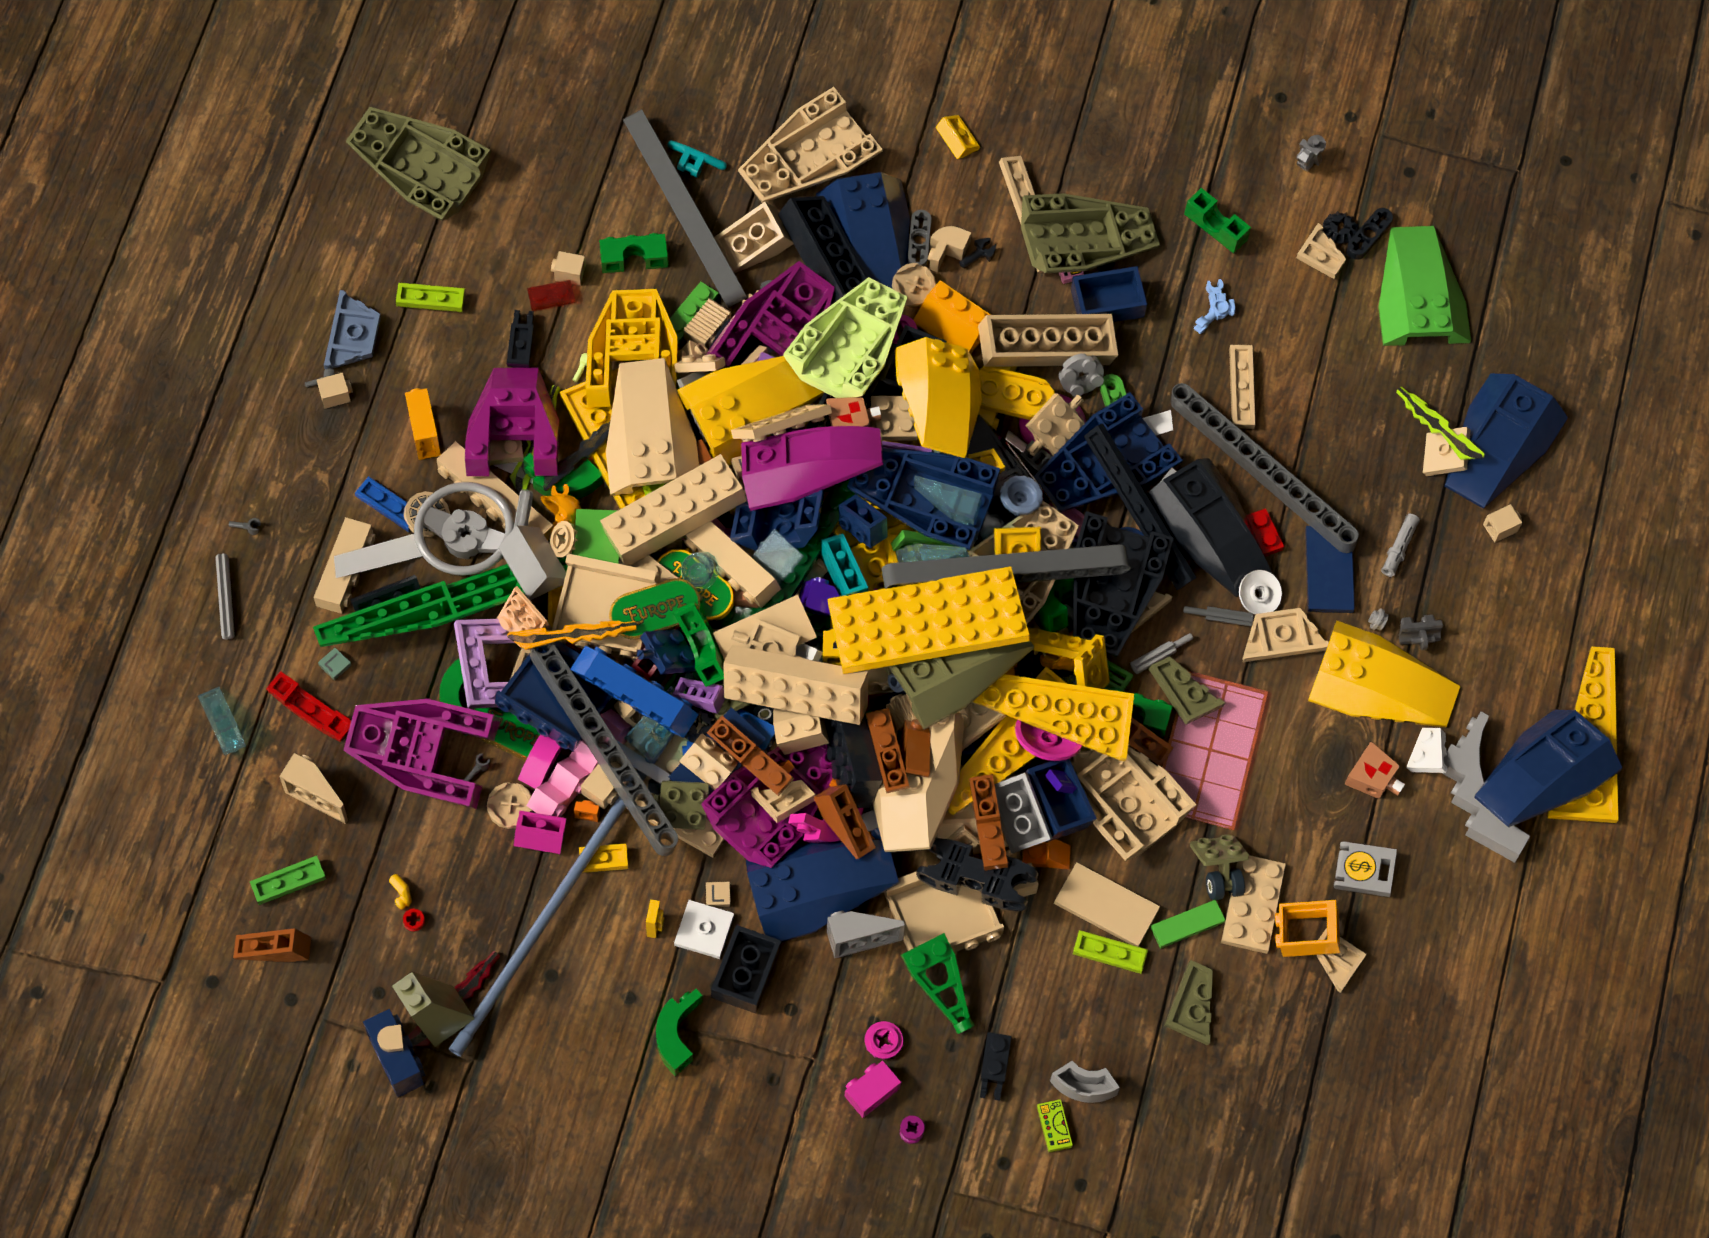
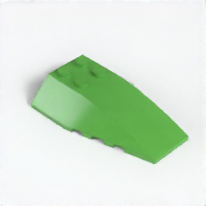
(1420, 290)

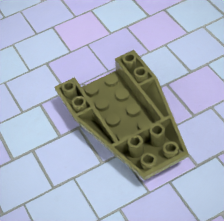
(420, 160)
(1083, 232)
(952, 682)

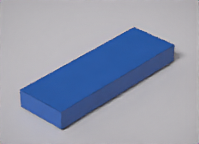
(383, 501)

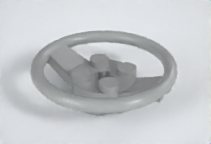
(452, 526)

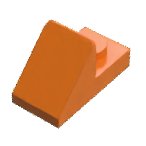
(1048, 854)

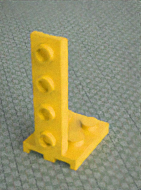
(1088, 655)

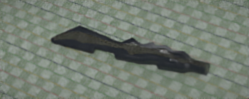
(586, 449)

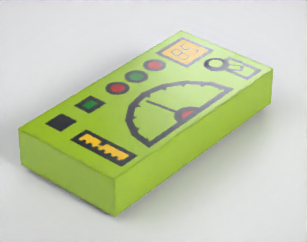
(1054, 1125)

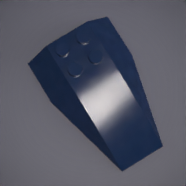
(874, 221)
(793, 520)
(816, 882)

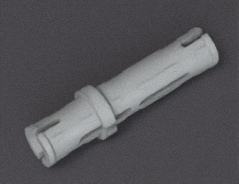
(1397, 551)

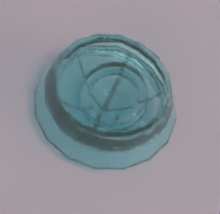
(700, 569)

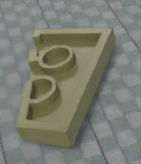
(1183, 692)
(1191, 1005)

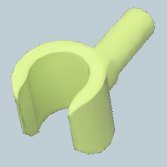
(583, 362)

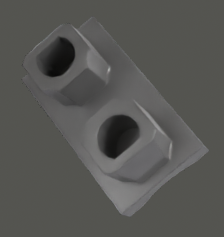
(1311, 152)
(1420, 633)

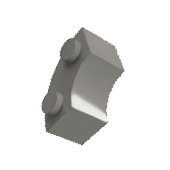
(1084, 1084)

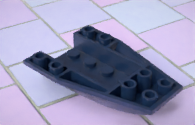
(1512, 428)
(1076, 476)
(894, 492)
(1549, 767)

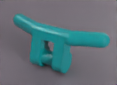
(698, 156)

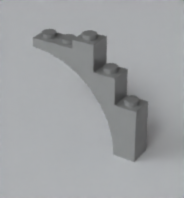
(1483, 826)

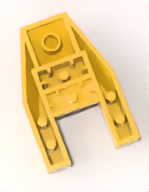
(627, 330)

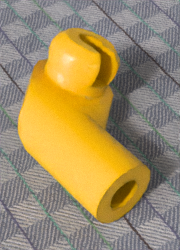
(403, 890)

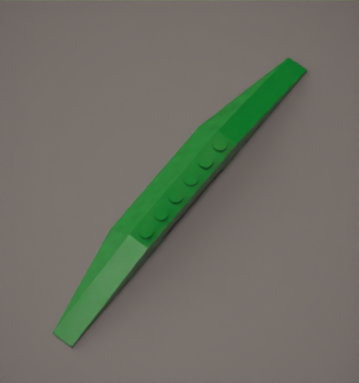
(423, 607)

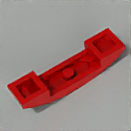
(308, 707)

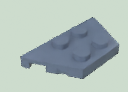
(352, 332)

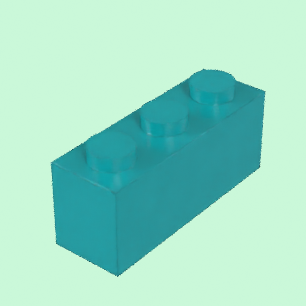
(842, 566)

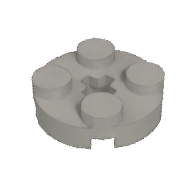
(1089, 381)

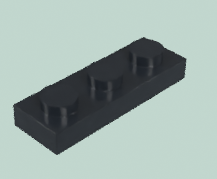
(386, 593)

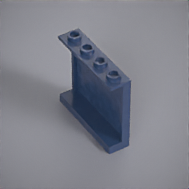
(535, 704)

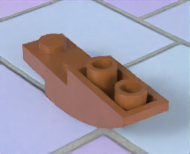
(887, 750)
(750, 755)
(988, 822)

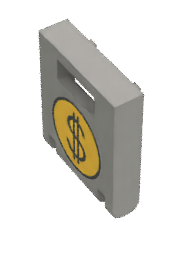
(1361, 866)

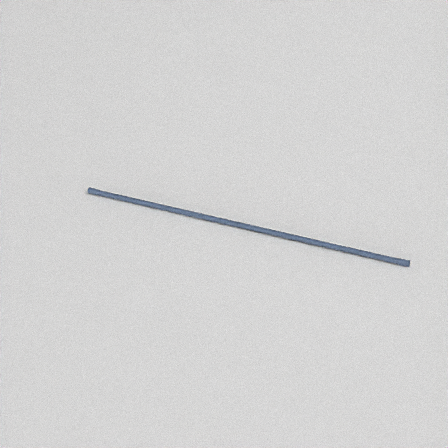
(466, 1035)

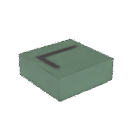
(334, 664)

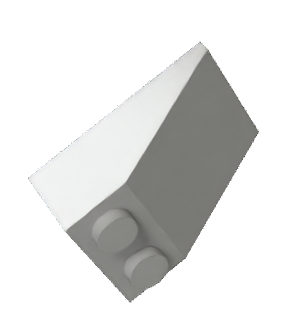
(858, 932)

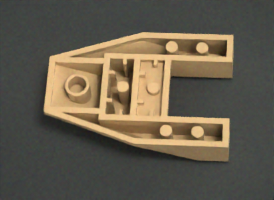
(914, 815)

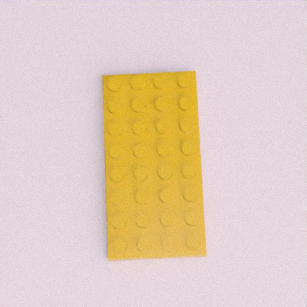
(927, 620)

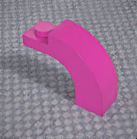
(540, 762)
(815, 830)

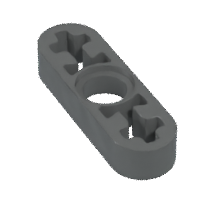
(925, 232)

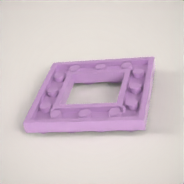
(470, 641)

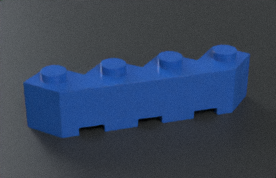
(635, 691)

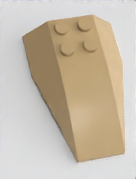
(648, 429)
(1130, 799)

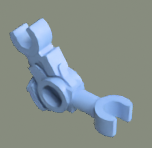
(1219, 306)

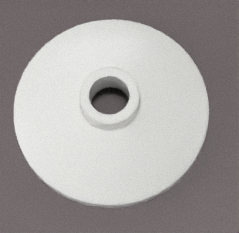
(1268, 588)

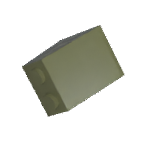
(433, 1006)

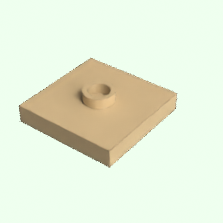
(1439, 455)

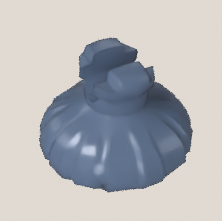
(1021, 495)

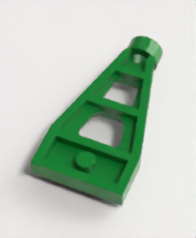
(928, 954)

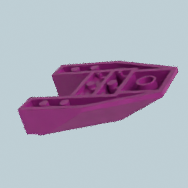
(776, 312)
(513, 408)
(404, 743)

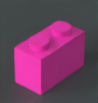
(539, 832)
(872, 1088)

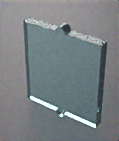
(777, 556)

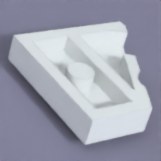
(1429, 752)

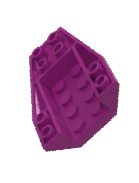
(806, 461)
(747, 824)

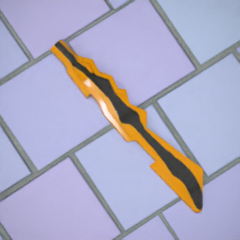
(573, 633)

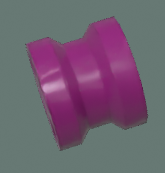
(911, 1134)

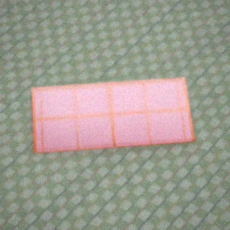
(1216, 751)

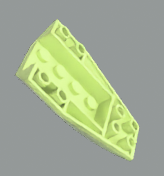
(848, 341)

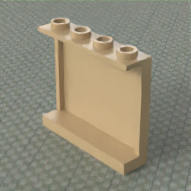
(588, 596)
(935, 912)

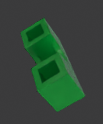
(1204, 212)
(649, 247)
(1153, 713)

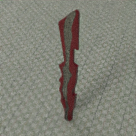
(464, 989)

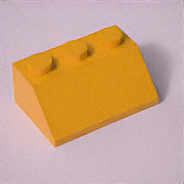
(950, 317)

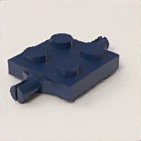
(667, 651)

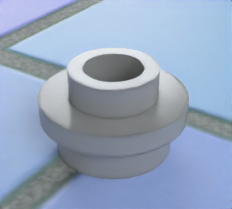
(1378, 619)

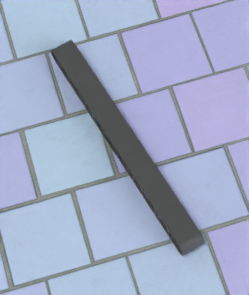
(685, 209)
(1266, 477)
(1025, 565)
(605, 756)

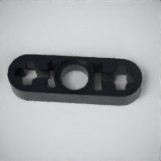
(1370, 224)

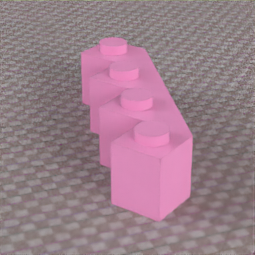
(569, 774)

